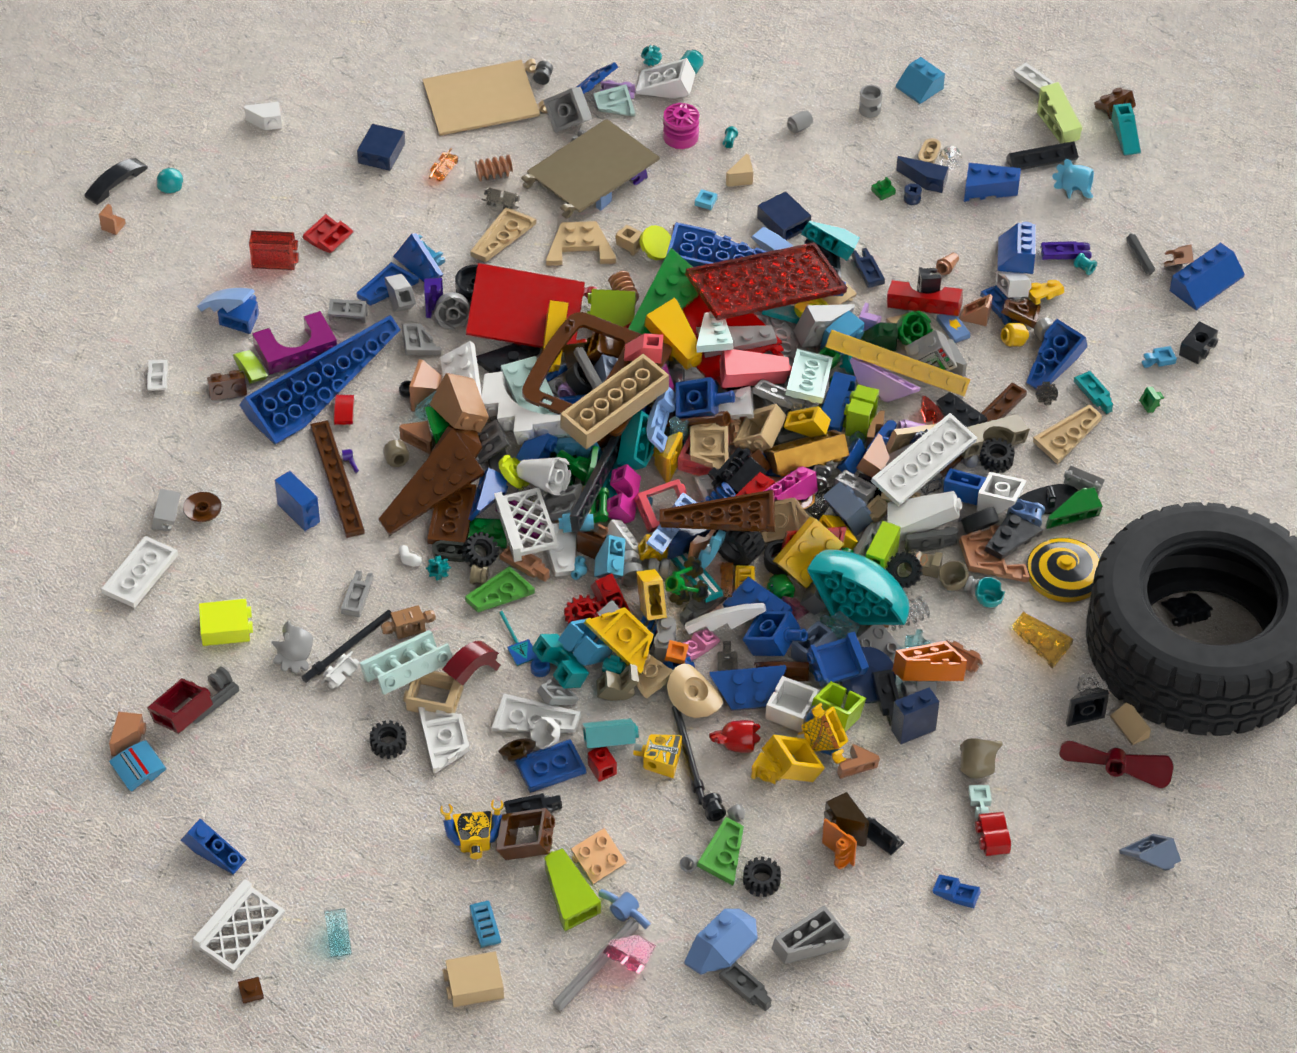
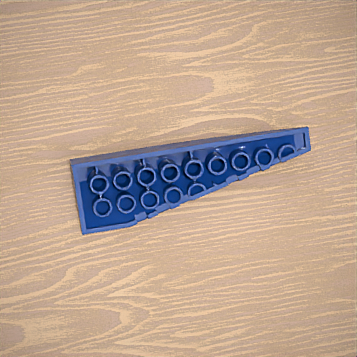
(303, 393)

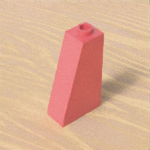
(747, 368)

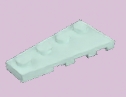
(714, 335)

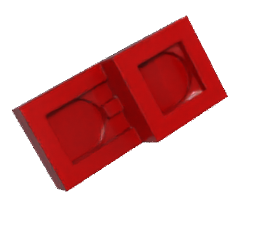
(344, 410)

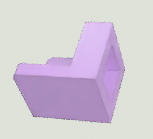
(868, 318)

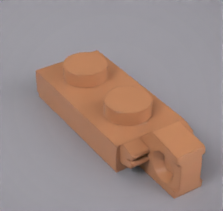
(529, 565)

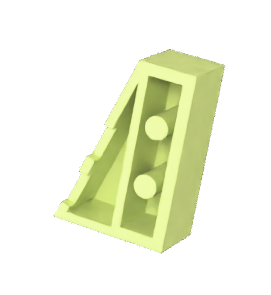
(1058, 113)

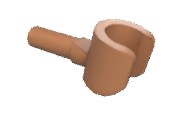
(602, 531)

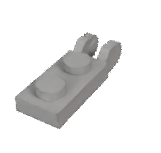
(356, 595)

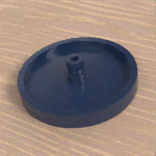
(863, 684)

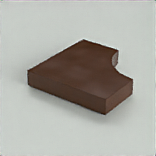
(1022, 311)

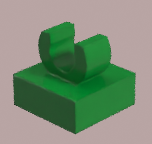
(883, 189)
(1150, 399)

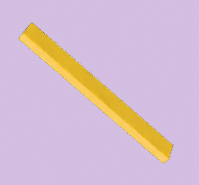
(897, 363)

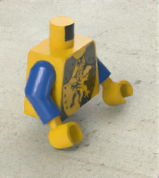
(473, 830)

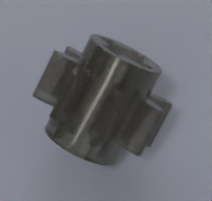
(1046, 393)

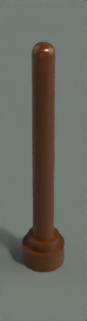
(721, 418)

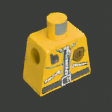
(660, 753)

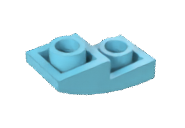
(707, 555)

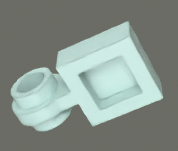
(980, 796)

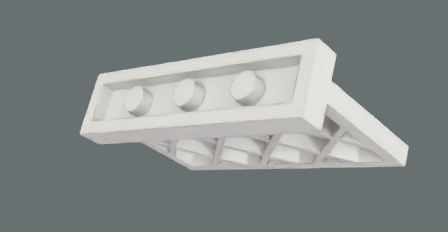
(511, 530)
(222, 918)

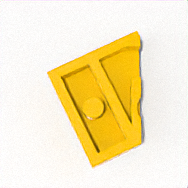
(1048, 290)

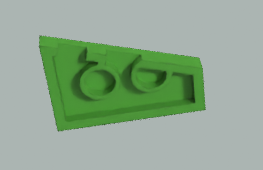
(499, 590)

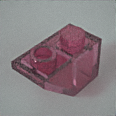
(630, 951)

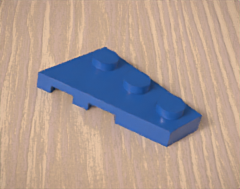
(417, 258)
(376, 288)
(752, 592)

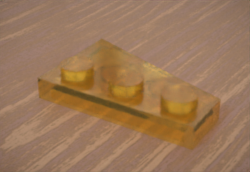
(1044, 638)

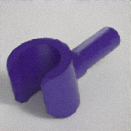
(348, 455)

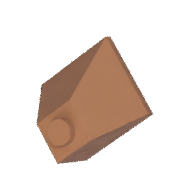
(423, 383)

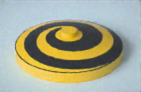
(1063, 569)

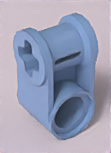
(1027, 511)

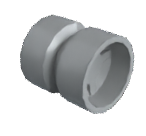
(870, 101)
(631, 565)

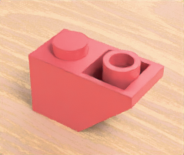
(646, 344)

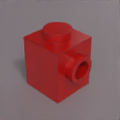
(602, 763)

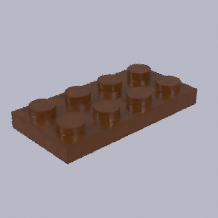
(451, 517)

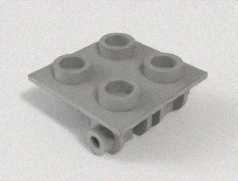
(881, 639)

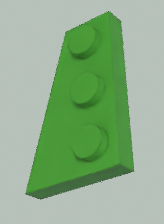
(723, 851)

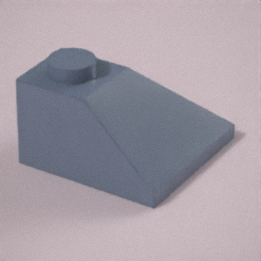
(1154, 850)

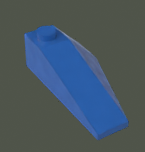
(1057, 353)

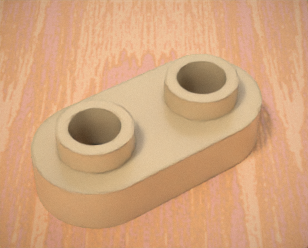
(929, 150)

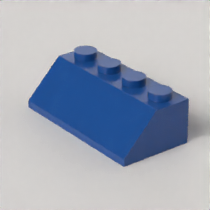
(1017, 249)
(1207, 276)

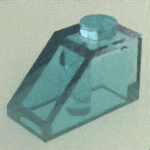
(337, 932)

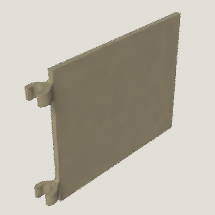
(591, 166)

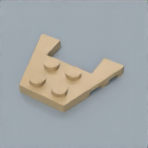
(580, 237)

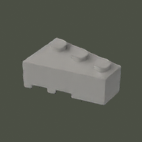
(811, 937)

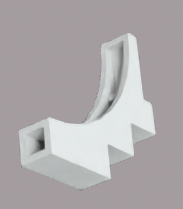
(511, 415)

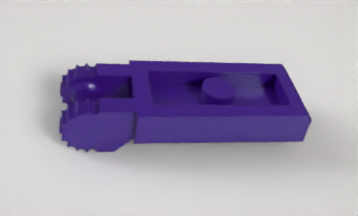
(1064, 250)

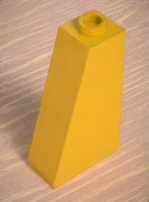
(555, 318)
(676, 332)

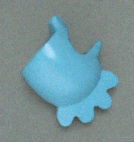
(1073, 178)

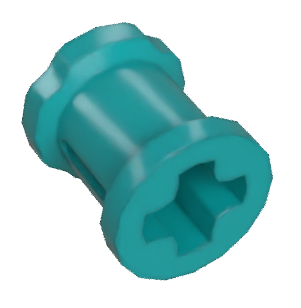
(1085, 264)

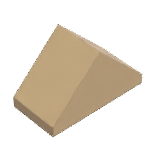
(740, 173)

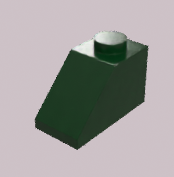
(882, 335)

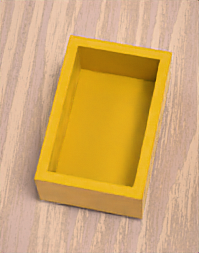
(802, 549)

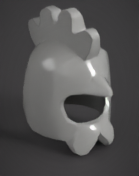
(294, 650)

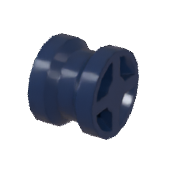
(912, 194)

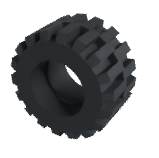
(741, 546)

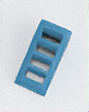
(482, 911)

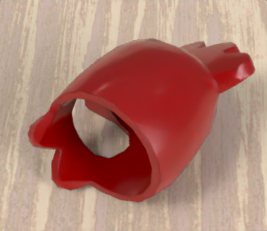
(737, 736)

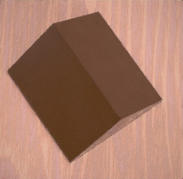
(589, 543)

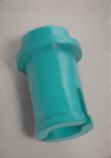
(730, 135)

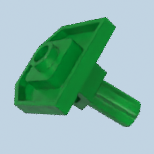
(581, 467)

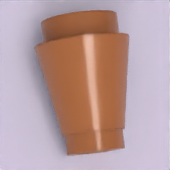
(946, 264)

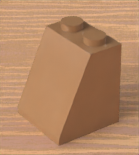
(460, 403)

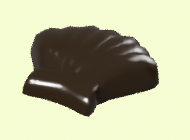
(517, 749)

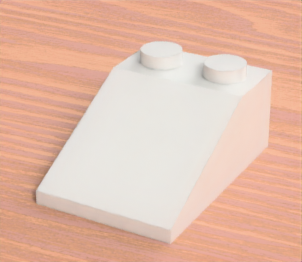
(667, 80)

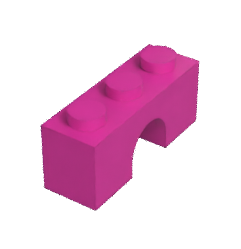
(627, 485)

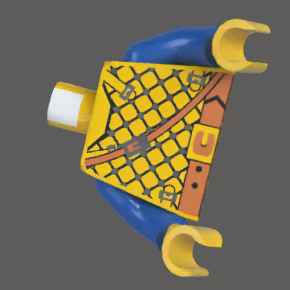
(824, 732)

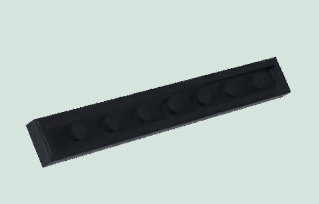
(595, 483)

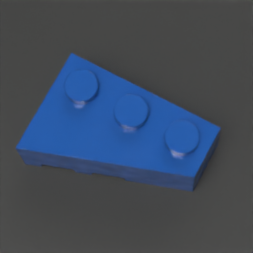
(991, 180)

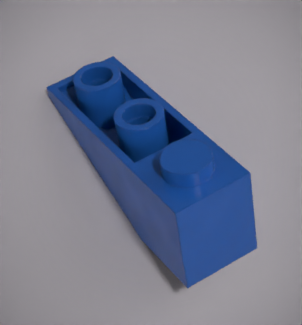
(213, 847)

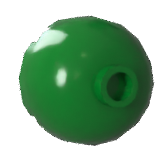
(913, 327)

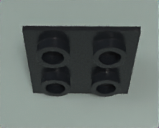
(739, 469)
(1188, 609)

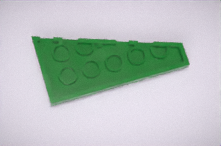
(668, 284)

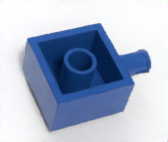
(700, 398)
(773, 633)

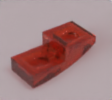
(930, 411)

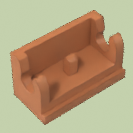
(1181, 255)

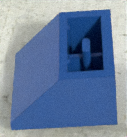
(964, 485)

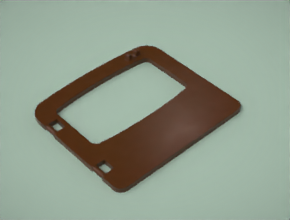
(531, 387)

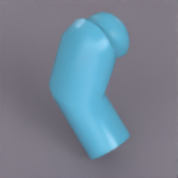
(580, 568)

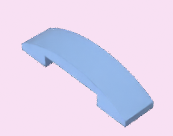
(658, 418)
(662, 536)

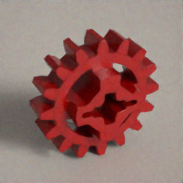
(582, 608)

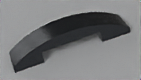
(112, 177)

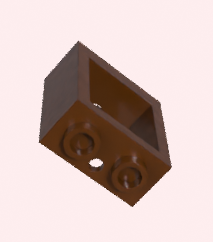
(509, 828)

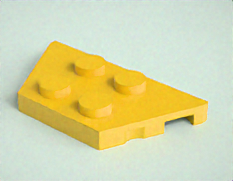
(623, 635)

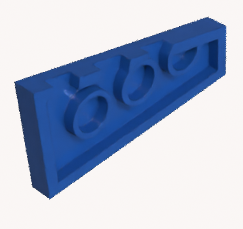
(596, 77)

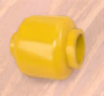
(1014, 334)

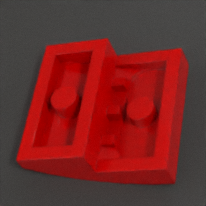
(327, 234)

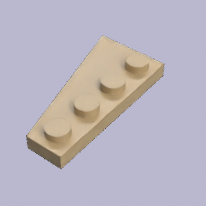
(501, 233)

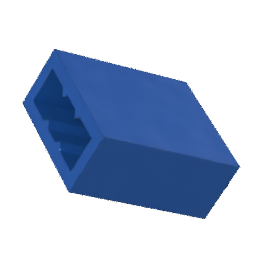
(297, 500)

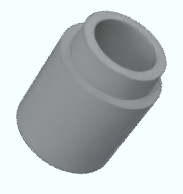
(800, 121)

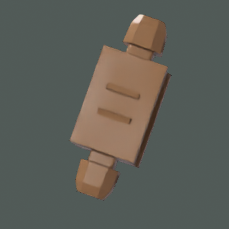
(408, 622)

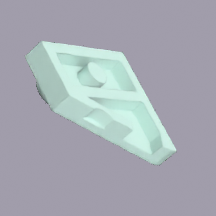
(615, 101)

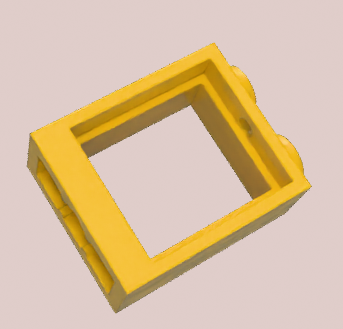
(806, 767)

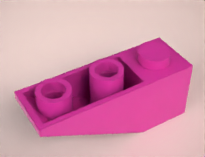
(798, 485)

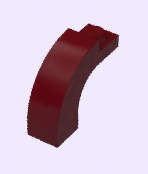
(469, 659)

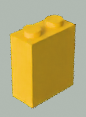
(651, 594)

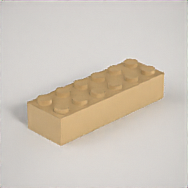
(614, 401)

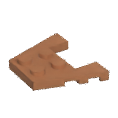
(985, 563)

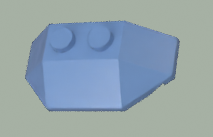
(722, 941)

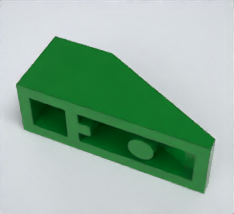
(1078, 507)

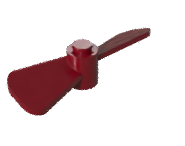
(1148, 768)

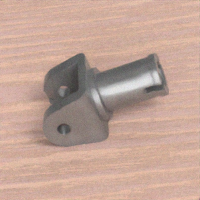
(822, 473)

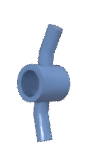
(624, 906)

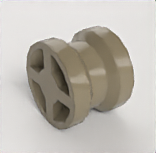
(478, 574)

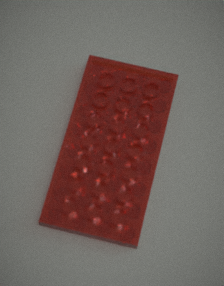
(765, 281)

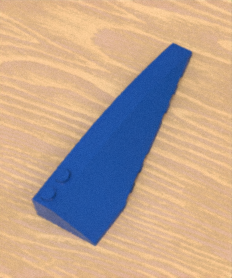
(703, 246)

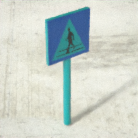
(520, 651)

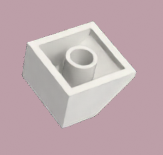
(999, 492)

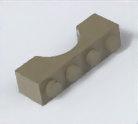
(1008, 428)

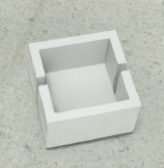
(792, 702)

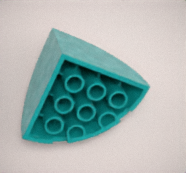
(858, 588)

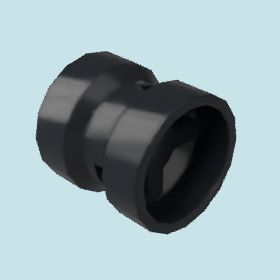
(713, 807)

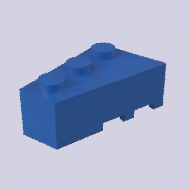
(837, 398)

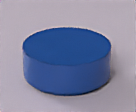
(539, 668)

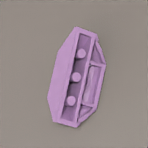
(889, 385)

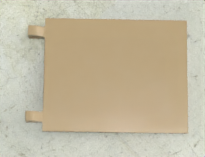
(482, 97)

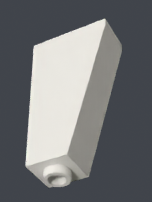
(924, 512)

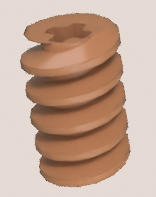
(494, 167)
(622, 282)

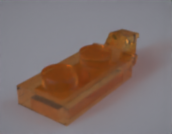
(726, 571)

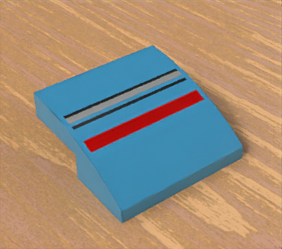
(137, 765)

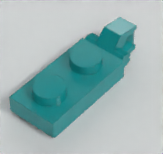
(1094, 391)

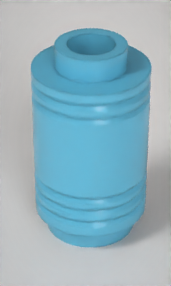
(565, 524)

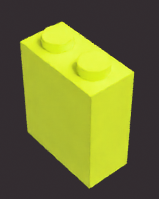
(225, 622)

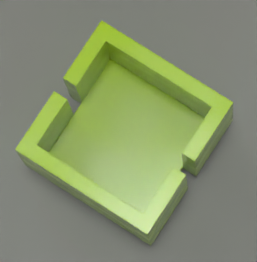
(860, 410)
(834, 695)

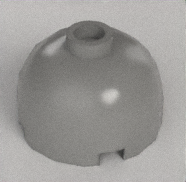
(452, 310)

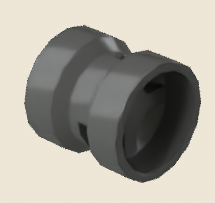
(543, 72)

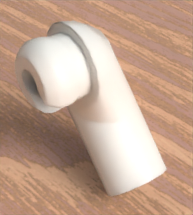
(409, 558)

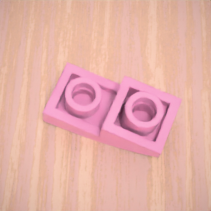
(701, 643)

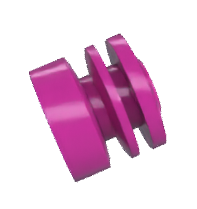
(681, 125)

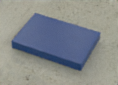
(550, 766)

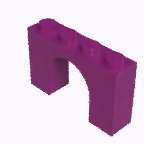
(279, 358)

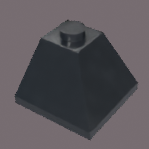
(1087, 706)

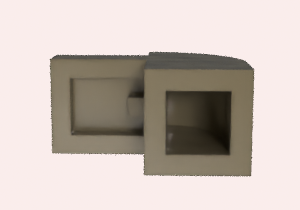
(617, 686)

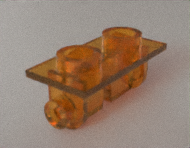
(439, 169)

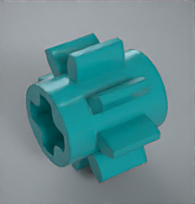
(651, 55)
(438, 568)
(613, 664)

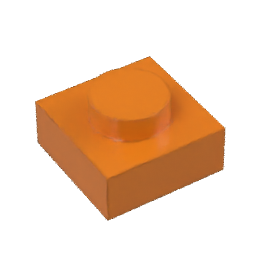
(676, 652)

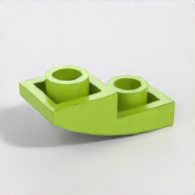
(250, 365)

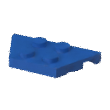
(748, 687)

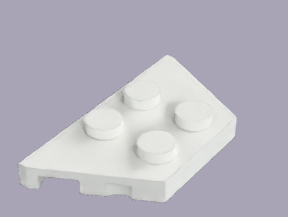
(444, 737)

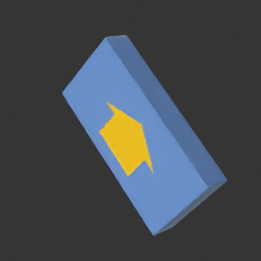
(953, 327)

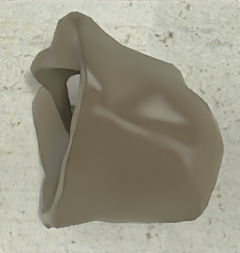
(978, 757)

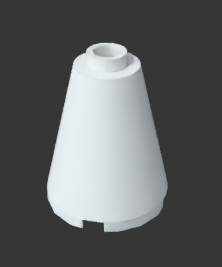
(546, 473)

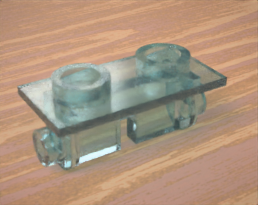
(677, 425)

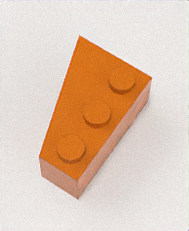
(930, 663)

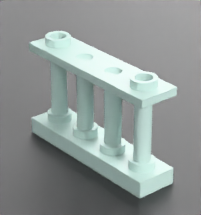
(406, 662)

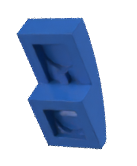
(953, 891)

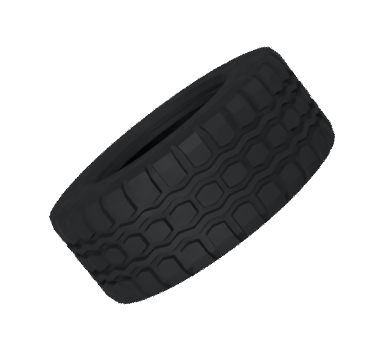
(1182, 679)

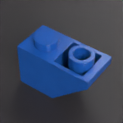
(538, 447)

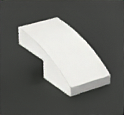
(157, 375)

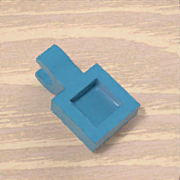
(1162, 356)

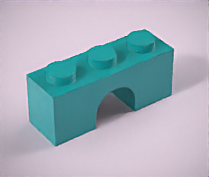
(569, 671)

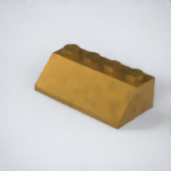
(807, 452)

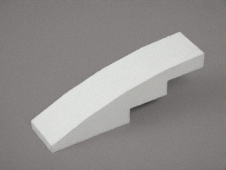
(732, 615)

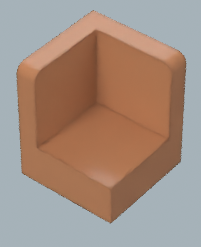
(110, 222)

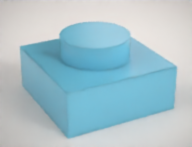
(706, 199)

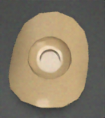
(692, 692)

